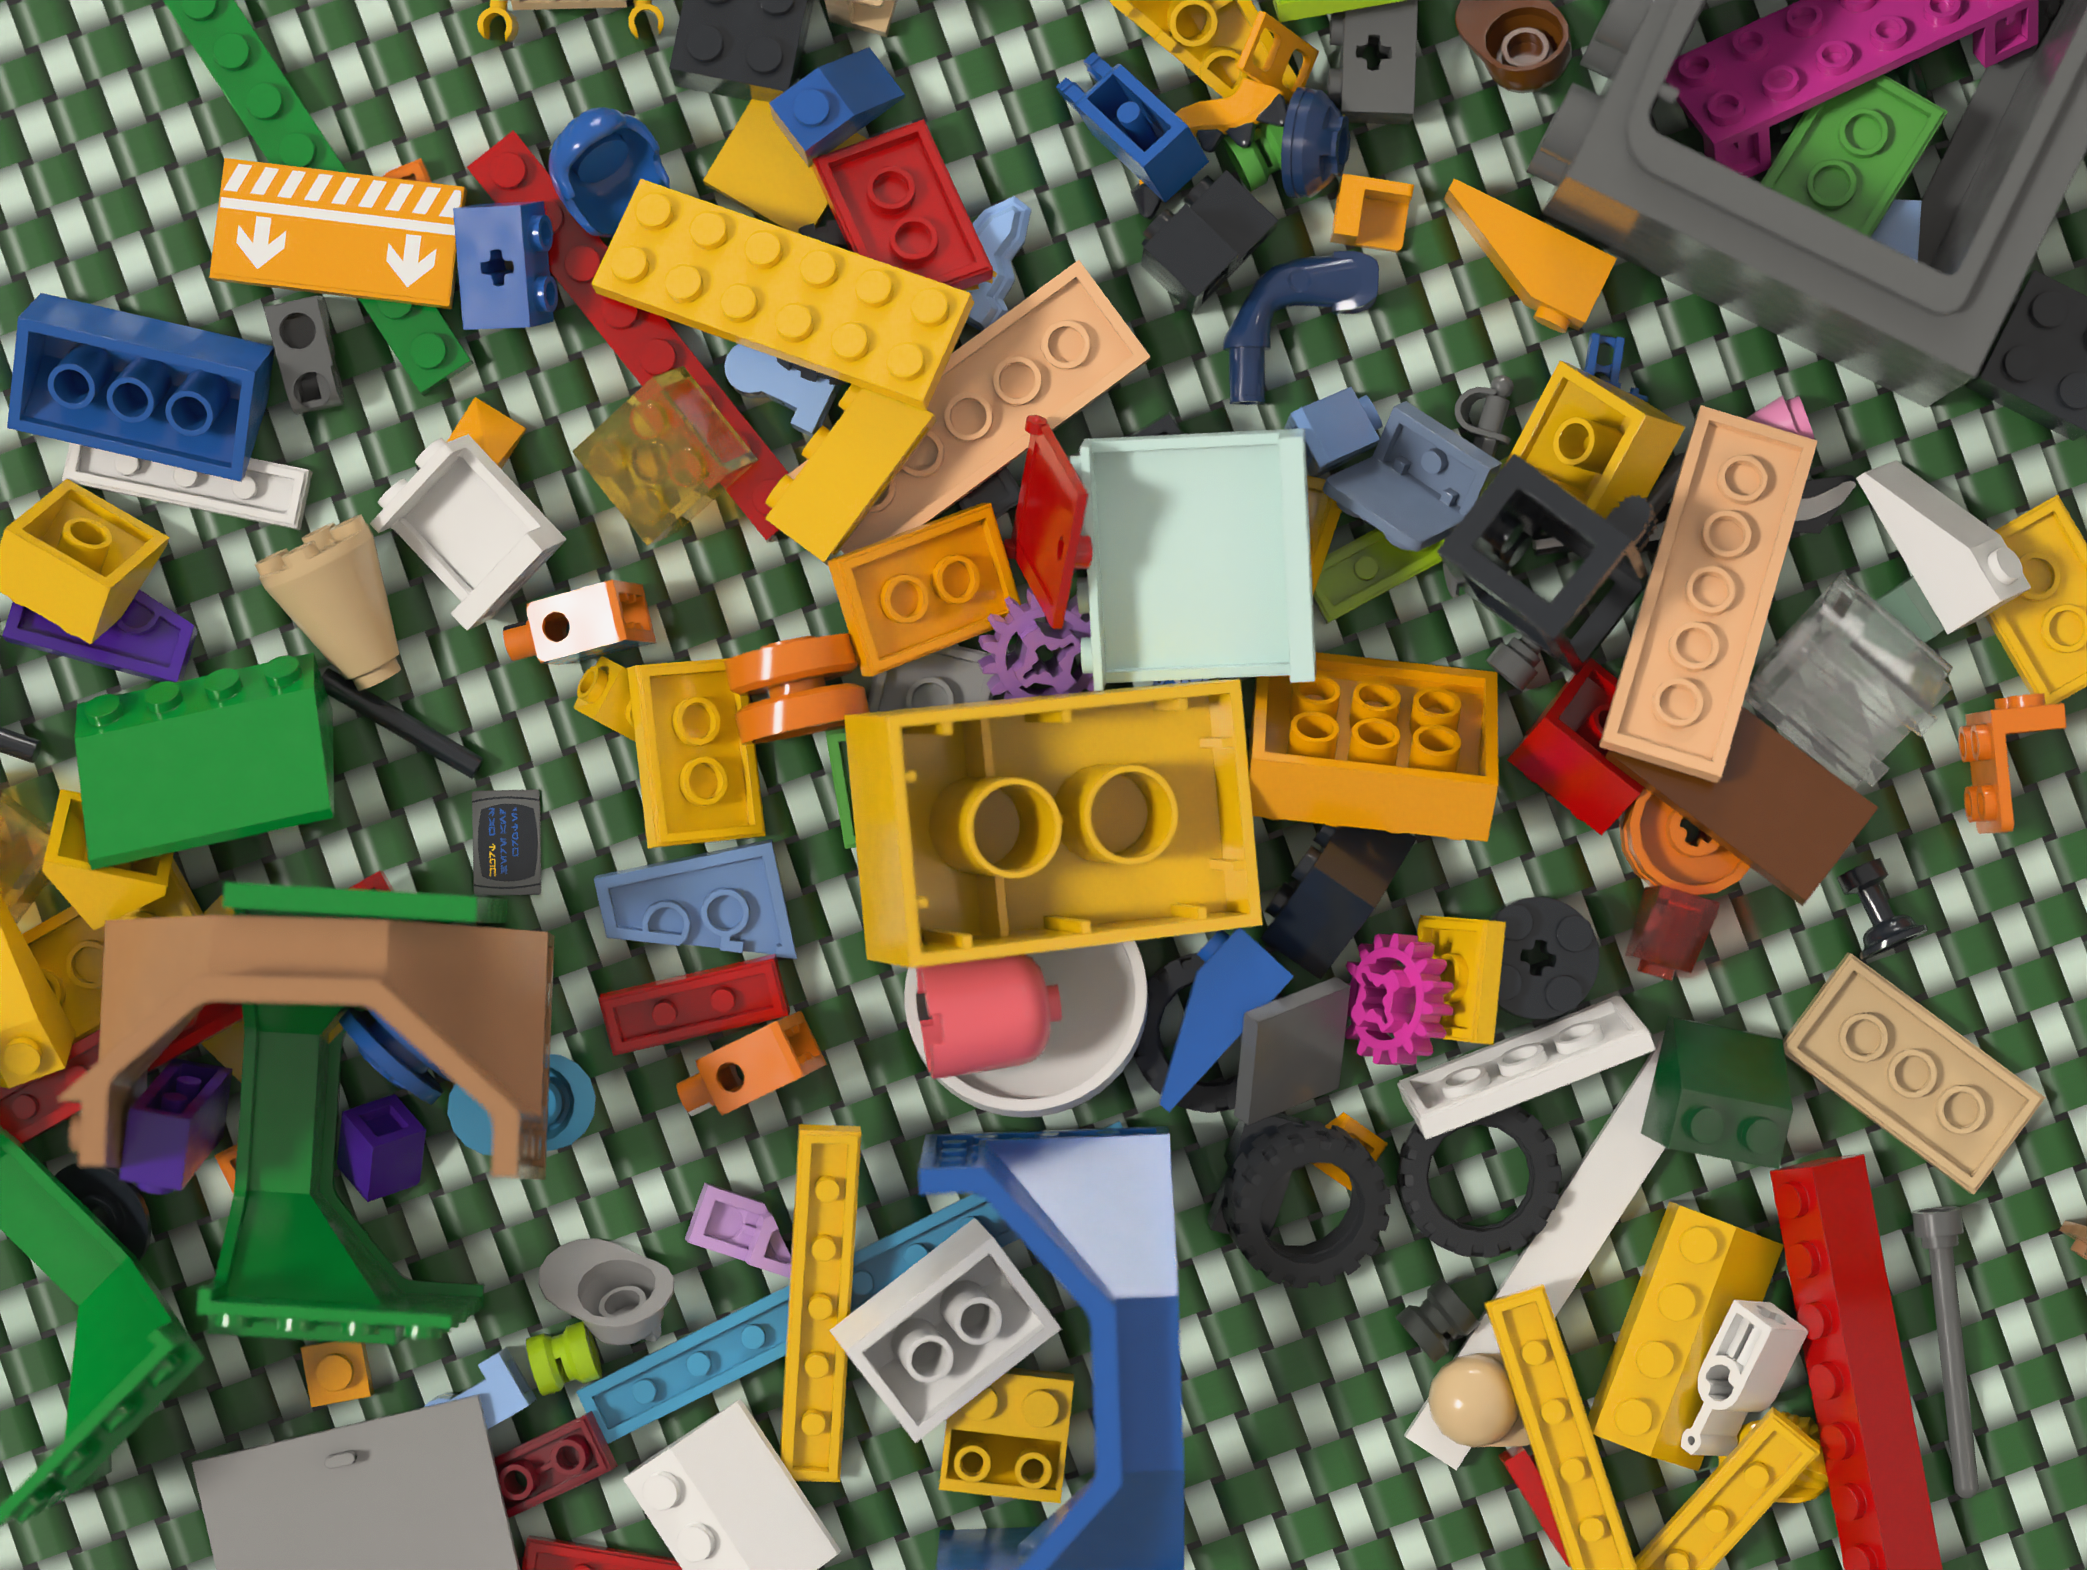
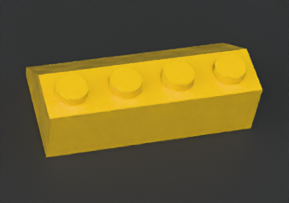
(1670, 1326)

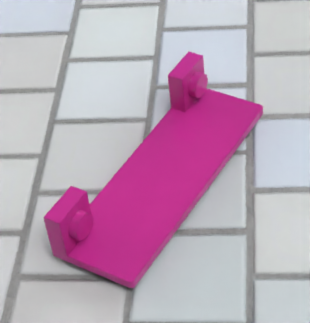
(1820, 51)

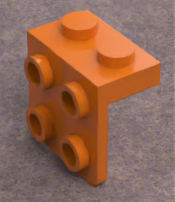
(1984, 746)

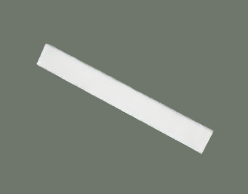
(1574, 1232)

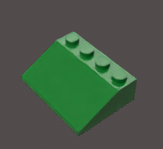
(205, 760)

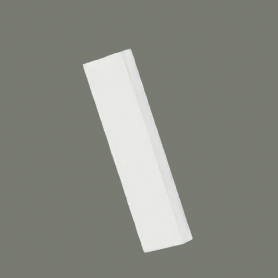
(266, 495)

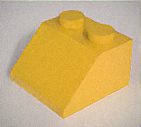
(1596, 439)
(77, 560)

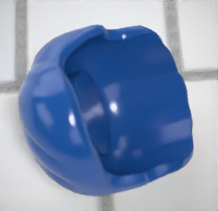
(600, 165)

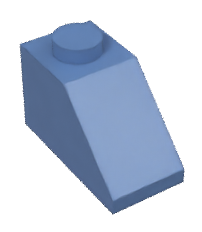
(1336, 429)

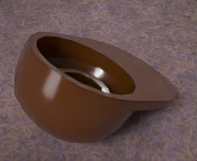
(1518, 40)

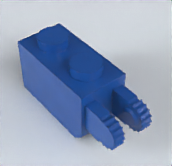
(1136, 127)

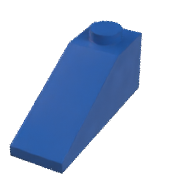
(1230, 982)

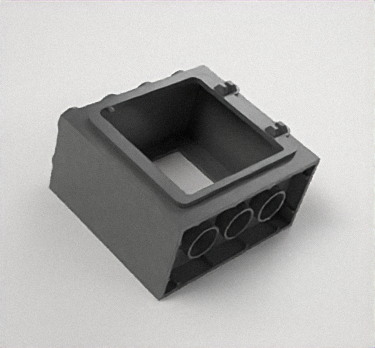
(1794, 269)

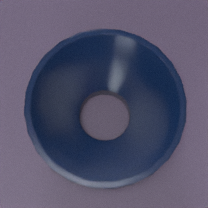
(1313, 143)

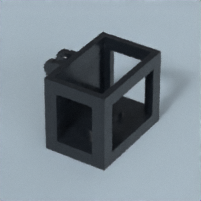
(1500, 532)

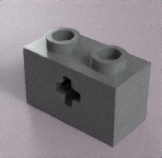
(1379, 94)

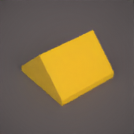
(104, 891)

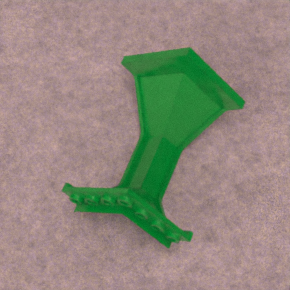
(291, 1247)
(126, 1336)

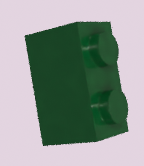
(1720, 1093)

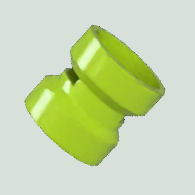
(563, 1358)

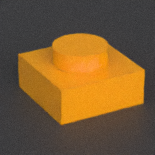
(336, 1372)

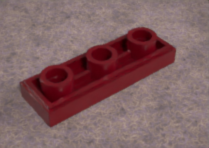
(553, 1463)

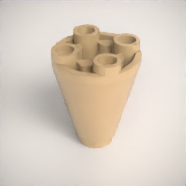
(338, 599)

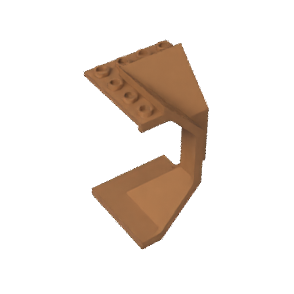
(456, 992)

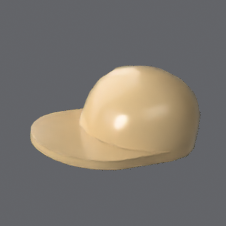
(1476, 1403)

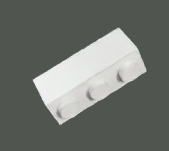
(945, 1329)
(730, 1500)

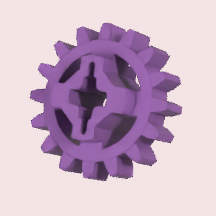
(1023, 664)

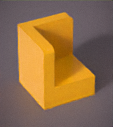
(1371, 213)

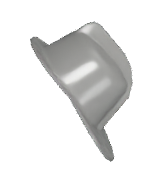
(609, 1289)

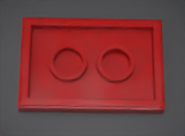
(903, 207)

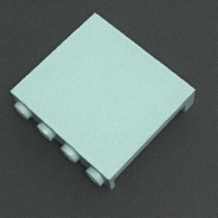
(1197, 557)

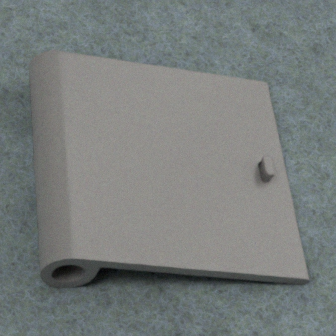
(410, 1500)

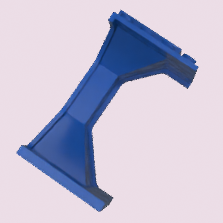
(1105, 1227)

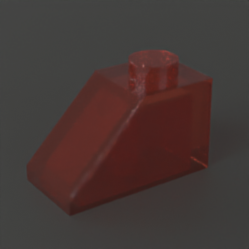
(1670, 931)

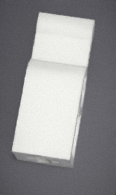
(1742, 1373)

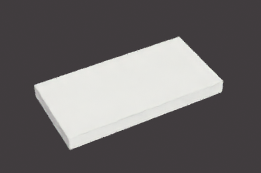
(1524, 1066)

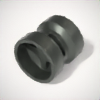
(1438, 1320)

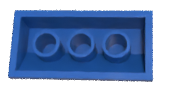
(138, 386)

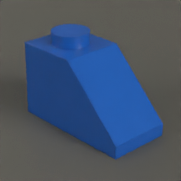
(834, 103)

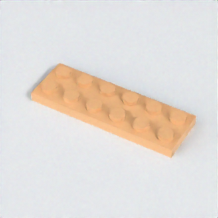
(1037, 359)
(1708, 594)

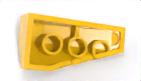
(1205, 36)
(32, 1022)

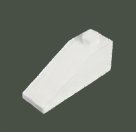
(1949, 551)

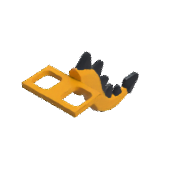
(1251, 104)

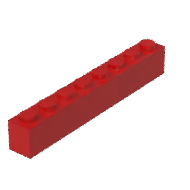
(1855, 1365)

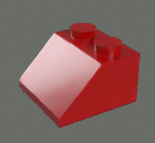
(1565, 754)

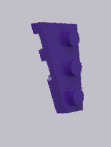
(143, 643)

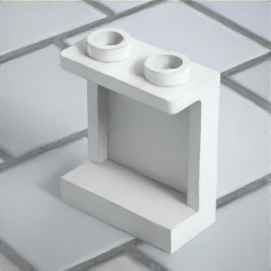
(469, 526)

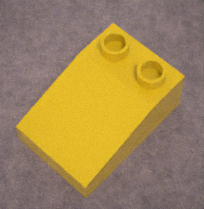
(1052, 822)

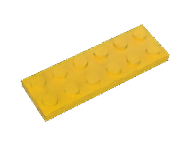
(783, 293)

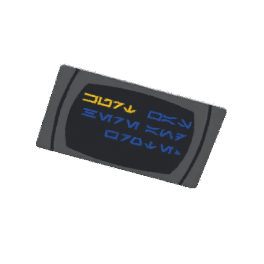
(506, 842)

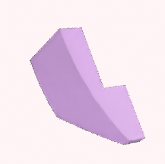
(739, 1229)

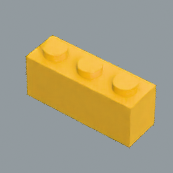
(847, 470)

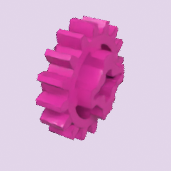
(1396, 999)

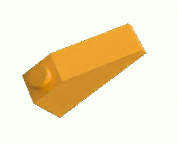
(1539, 262)

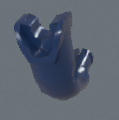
(1338, 281)

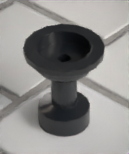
(1887, 929)

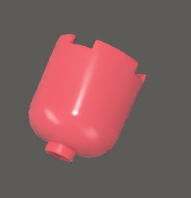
(985, 1014)

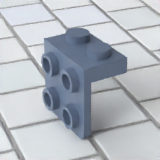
(1415, 481)

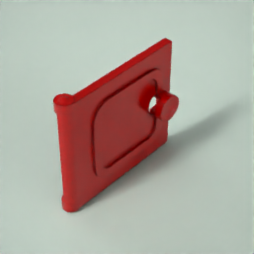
(1049, 522)

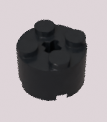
(1571, 953)

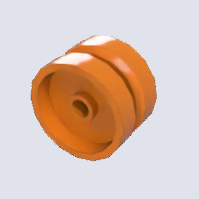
(795, 679)
(1661, 856)

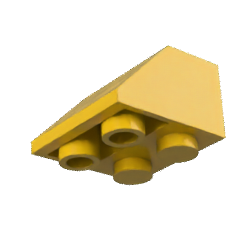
(1011, 1438)

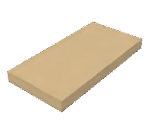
(1911, 1073)

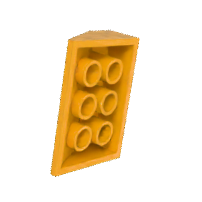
(1377, 747)

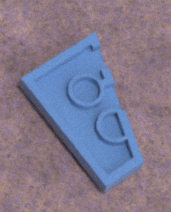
(704, 900)

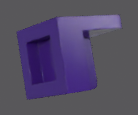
(381, 1147)

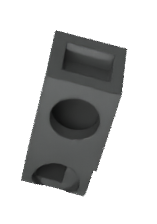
(305, 353)

